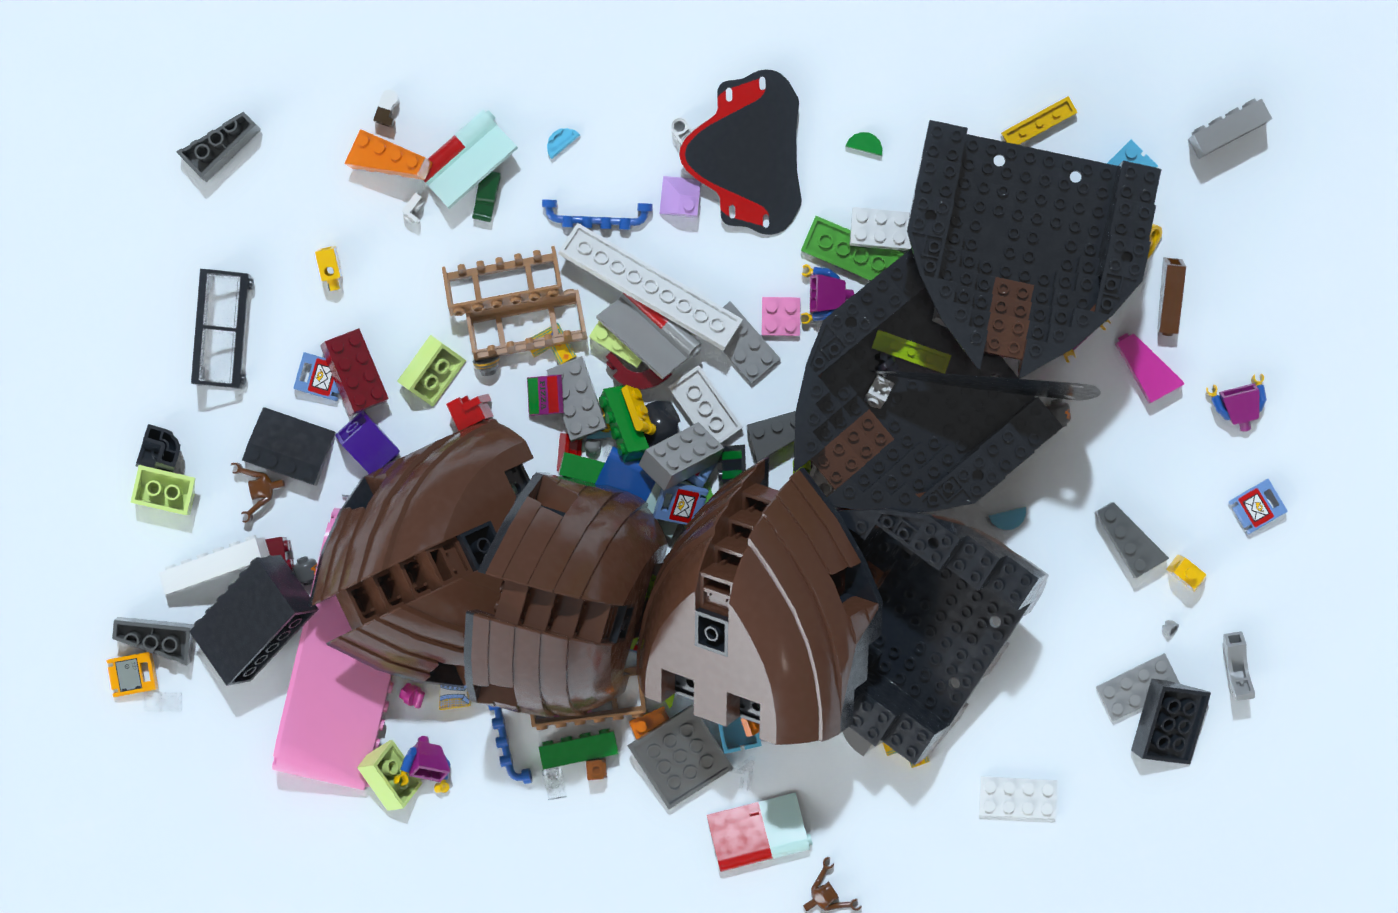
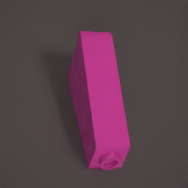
(1147, 368)

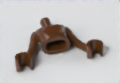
(258, 488)
(825, 894)

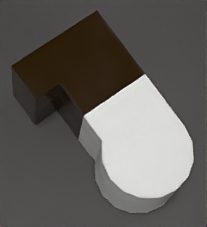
(387, 102)

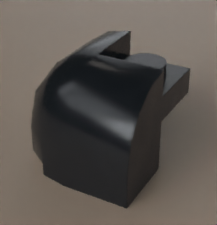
(665, 419)
(159, 449)

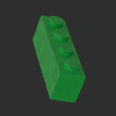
(629, 441)
(580, 468)
(578, 749)

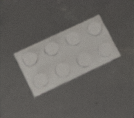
(748, 349)
(580, 404)
(1129, 690)

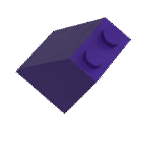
(367, 442)

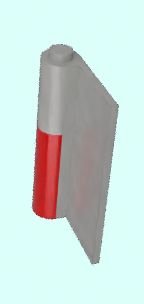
(649, 335)

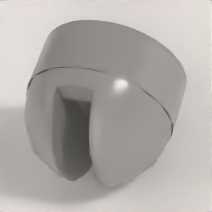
(592, 446)
(1170, 628)

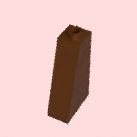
(1171, 295)

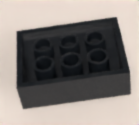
(289, 446)
(1170, 722)

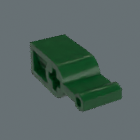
(486, 197)

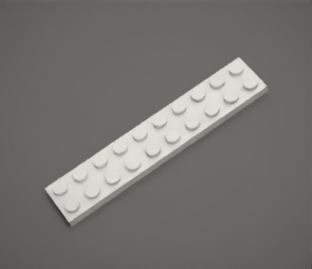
(650, 286)

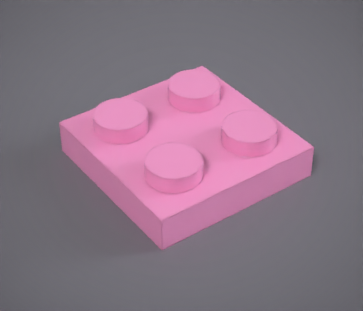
(780, 316)

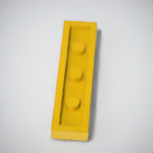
(1040, 122)

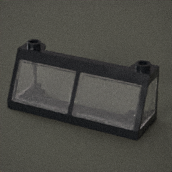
(220, 328)

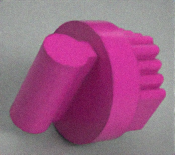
(412, 695)

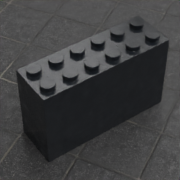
(253, 619)

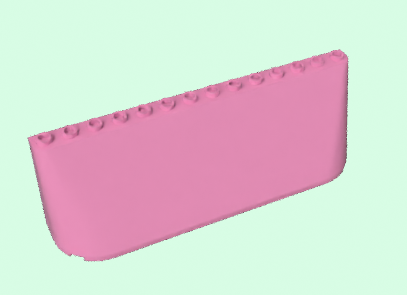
(330, 703)

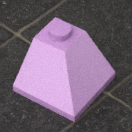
(680, 196)

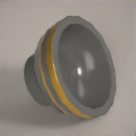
(487, 366)

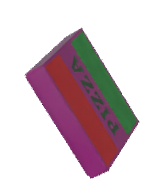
(545, 395)

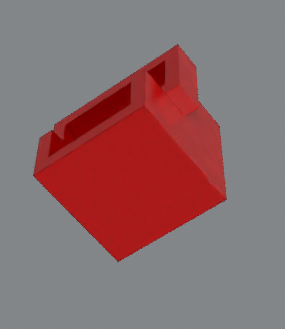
(469, 412)

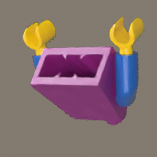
(826, 292)
(1240, 403)
(426, 762)

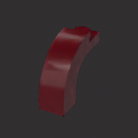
(639, 380)

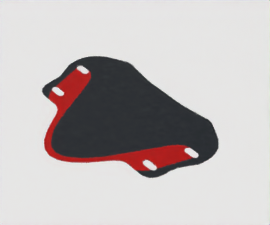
(750, 152)

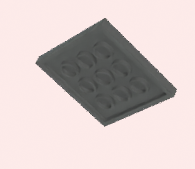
(680, 757)

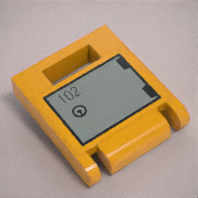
(128, 675)

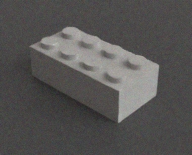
(1225, 130)
(681, 456)

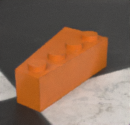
(382, 156)

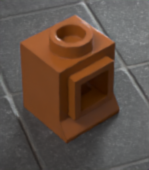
(596, 769)

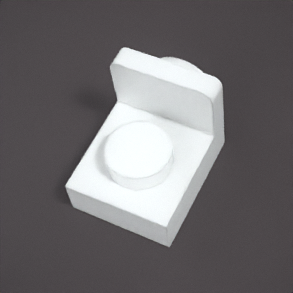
(413, 205)
(878, 392)

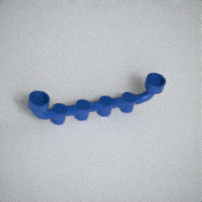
(604, 222)
(503, 742)

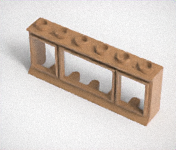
(570, 297)
(507, 299)
(598, 716)

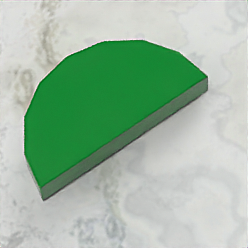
(865, 142)

